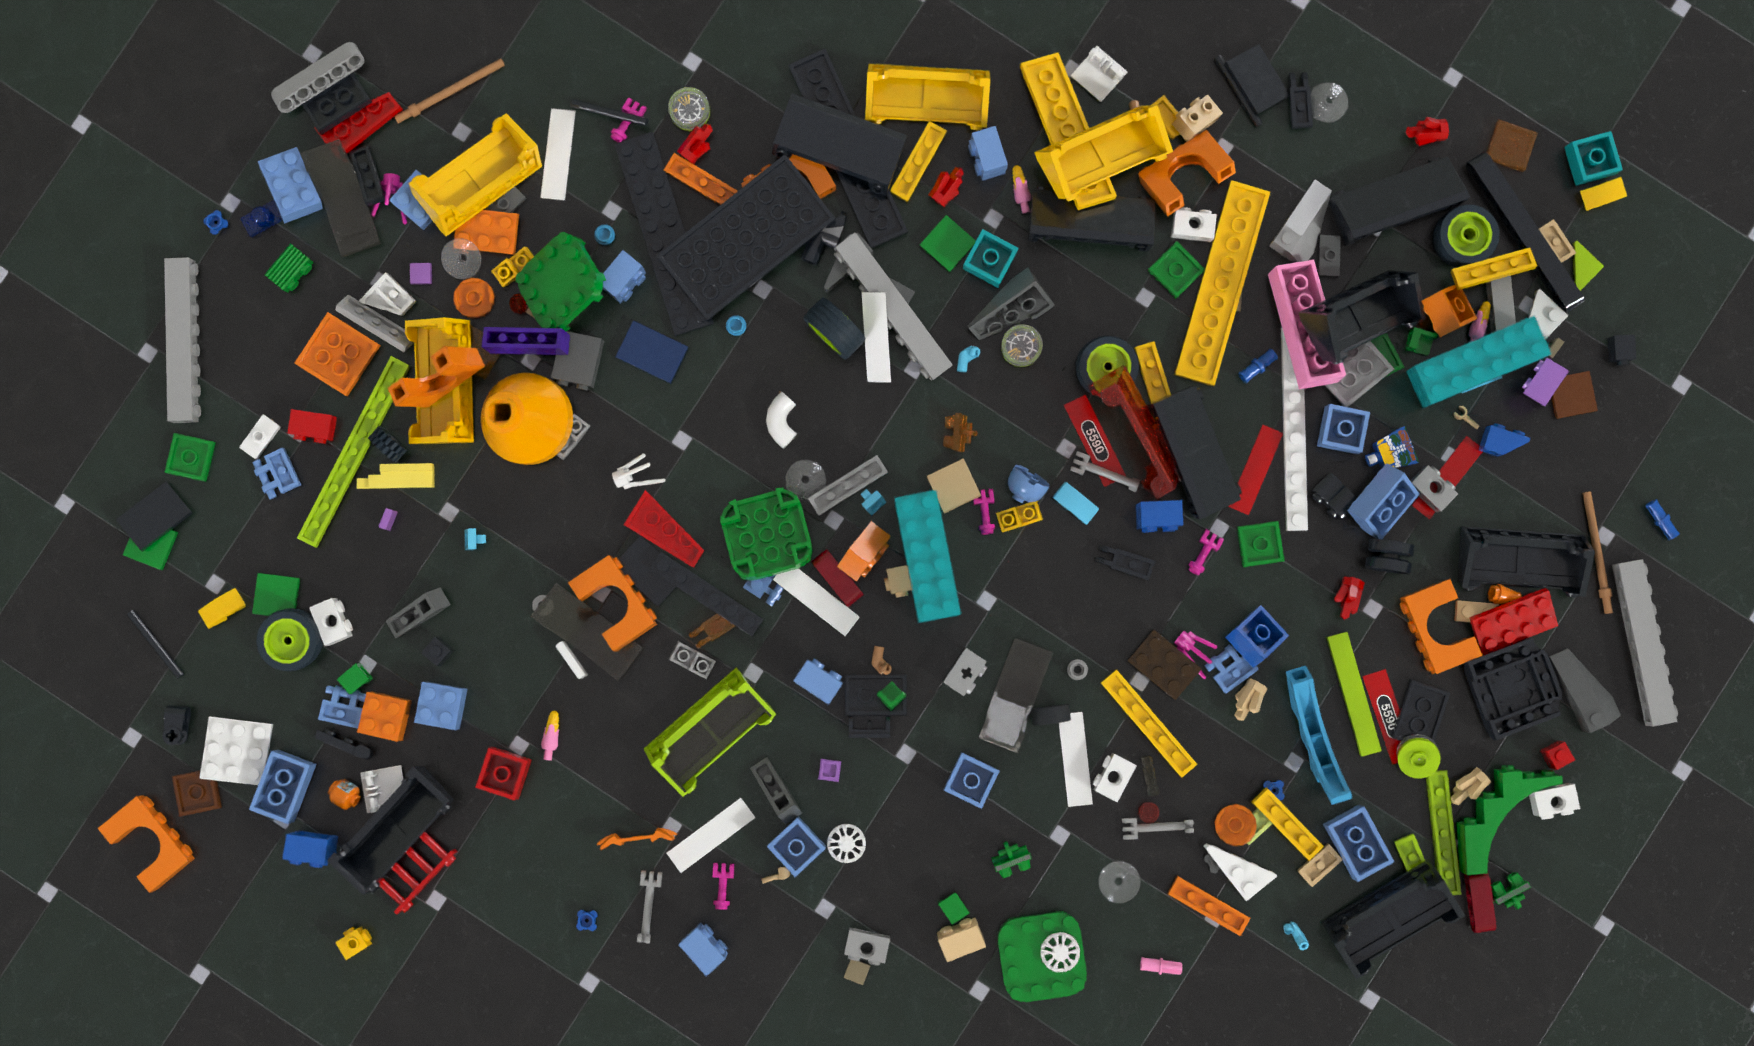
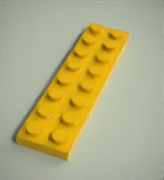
(1061, 115)

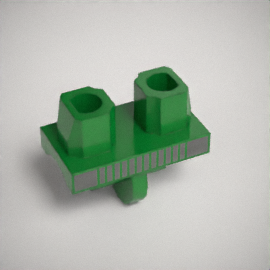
(1009, 857)
(1517, 886)

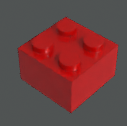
(503, 773)

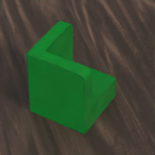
(1420, 341)
(354, 678)
(891, 695)
(953, 908)

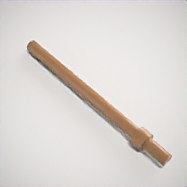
(415, 109)
(1604, 592)

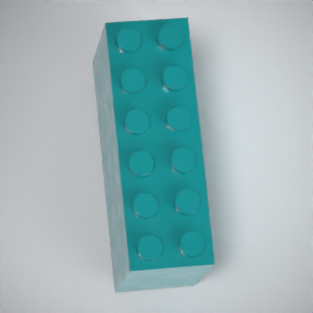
(1478, 362)
(927, 556)

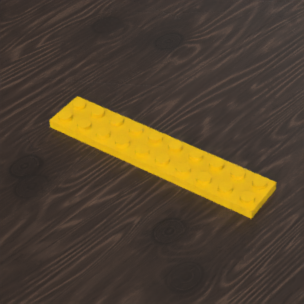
(1222, 283)

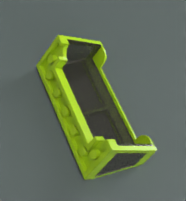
(707, 731)

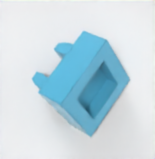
(872, 502)
(472, 539)

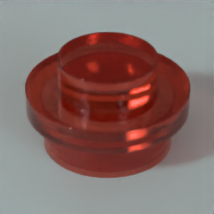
(518, 304)
(1149, 812)

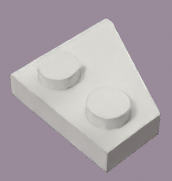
(388, 296)

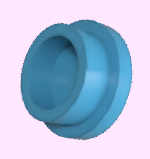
(604, 234)
(736, 325)

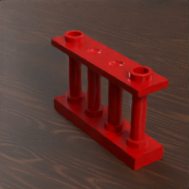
(447, 860)

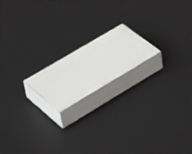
(571, 660)

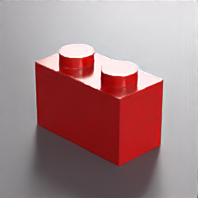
(311, 425)

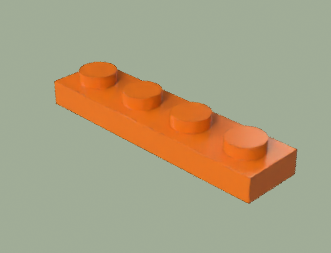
(699, 179)
(1208, 905)

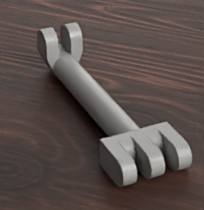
(1085, 465)
(1187, 825)
(650, 883)

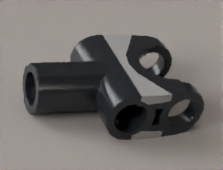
(828, 237)

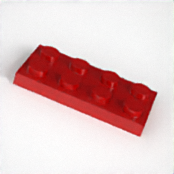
(1514, 621)

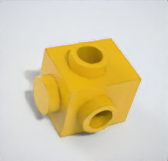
(354, 941)

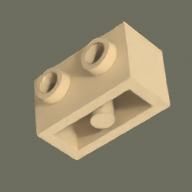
(1197, 118)
(898, 581)
(961, 939)

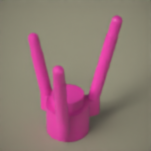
(390, 185)
(1186, 642)

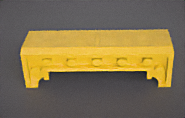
(927, 94)
(1104, 150)
(477, 176)
(452, 415)

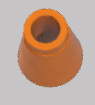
(1501, 594)

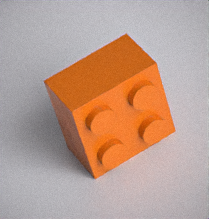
(1449, 310)
(865, 552)
(384, 716)

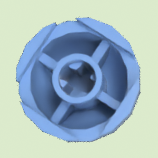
(1026, 485)

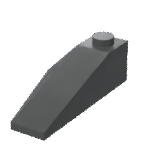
(1017, 300)
(1587, 697)

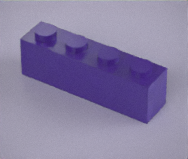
(526, 341)

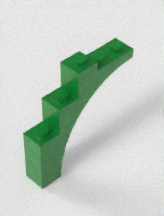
(1491, 808)

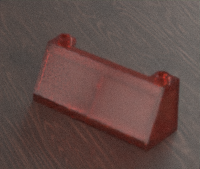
(1120, 389)

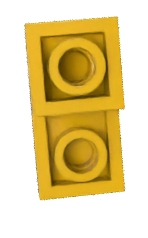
(1603, 193)
(509, 268)
(1019, 516)
(221, 607)

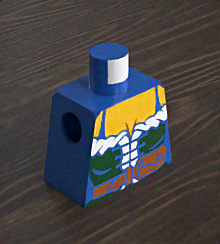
(1394, 450)

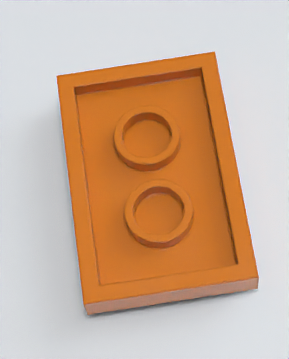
(491, 231)

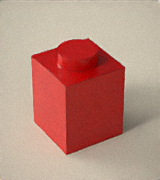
(1557, 755)

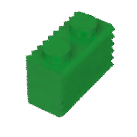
(289, 268)

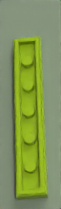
(1353, 694)
(1443, 829)

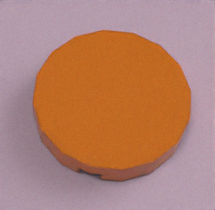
(474, 298)
(1235, 825)

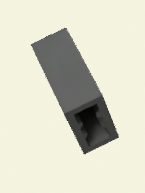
(580, 364)

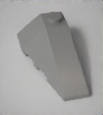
(1302, 228)

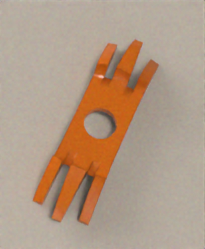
(615, 839)

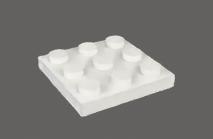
(235, 750)

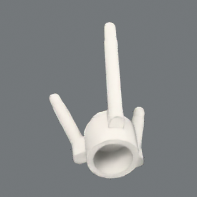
(623, 475)

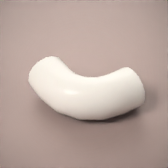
(777, 422)

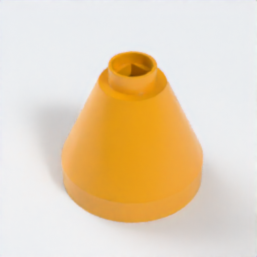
(526, 418)

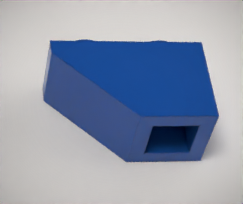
(1500, 441)

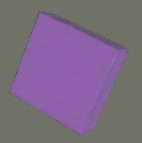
(420, 273)
(388, 519)
(829, 770)

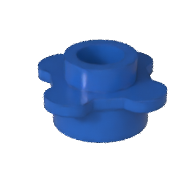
(211, 218)
(1277, 786)
(586, 925)

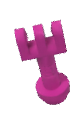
(618, 134)
(986, 528)
(1196, 567)
(722, 875)

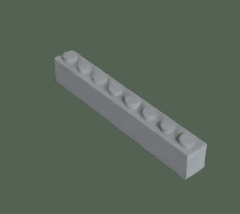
(899, 314)
(181, 340)
(1644, 643)

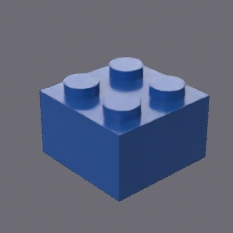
(1159, 515)
(1257, 636)
(309, 848)

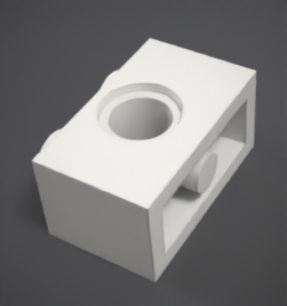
(1182, 229)
(321, 614)
(1114, 789)
(1566, 797)

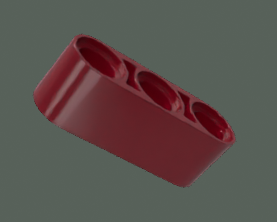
(836, 578)
(1480, 902)

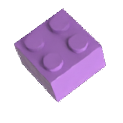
(1545, 382)

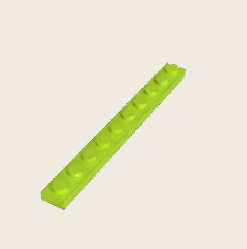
(352, 454)

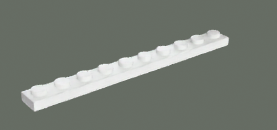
(1294, 445)

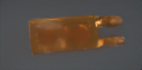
(714, 627)

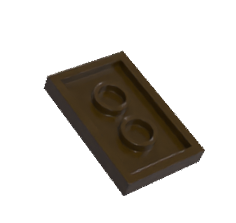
(1164, 664)

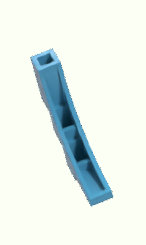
(1314, 736)

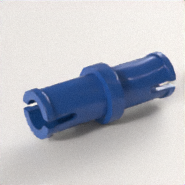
(1258, 365)
(1662, 519)

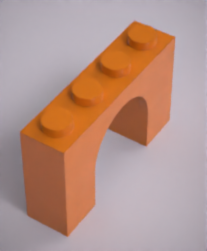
(1201, 151)
(814, 173)
(452, 367)
(1418, 607)
(637, 619)
(173, 853)

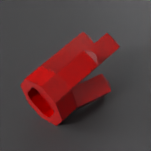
(1429, 131)
(695, 143)
(947, 186)
(1349, 596)

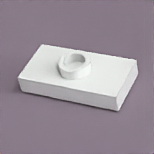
(260, 437)

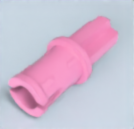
(1160, 966)

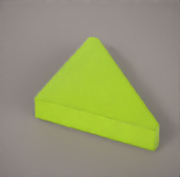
(1584, 266)

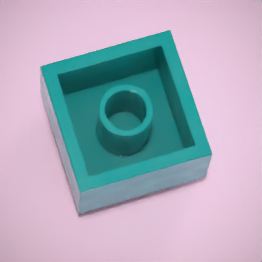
(1593, 158)
(990, 258)

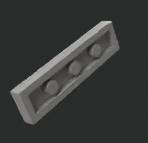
(374, 322)
(847, 485)

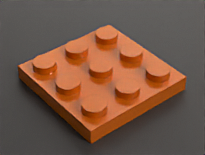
(337, 354)

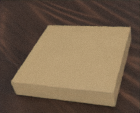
(954, 485)

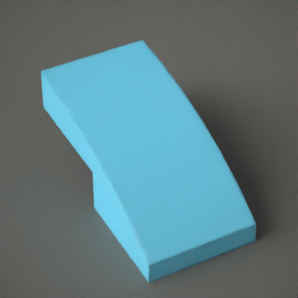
(1075, 503)

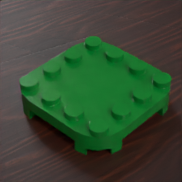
(560, 282)
(766, 534)
(1021, 961)

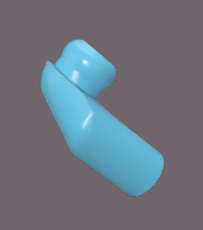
(965, 356)
(1292, 928)

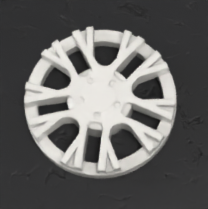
(846, 843)
(1060, 952)

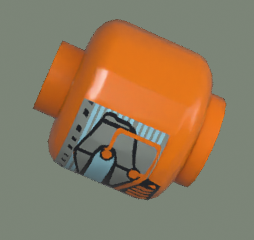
(344, 794)

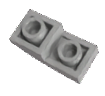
(578, 431)
(692, 660)

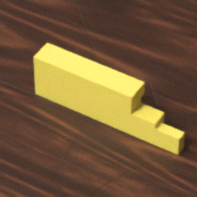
(400, 476)

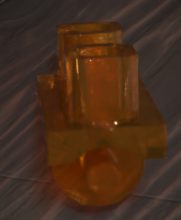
(962, 432)

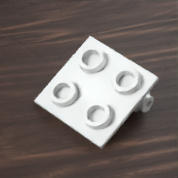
(1099, 73)
(380, 785)

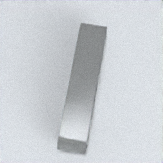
(317, 77)
(1502, 304)

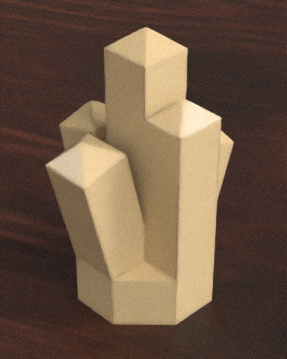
(1249, 698)
(1470, 785)

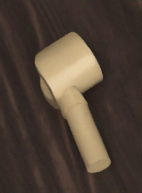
(1465, 417)
(783, 873)

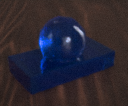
(261, 218)

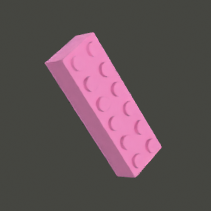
(1294, 290)

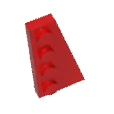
(363, 123)
(659, 527)

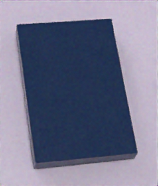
(652, 352)

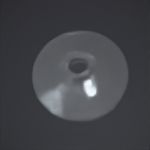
(1324, 111)
(452, 259)
(802, 468)
(1127, 889)

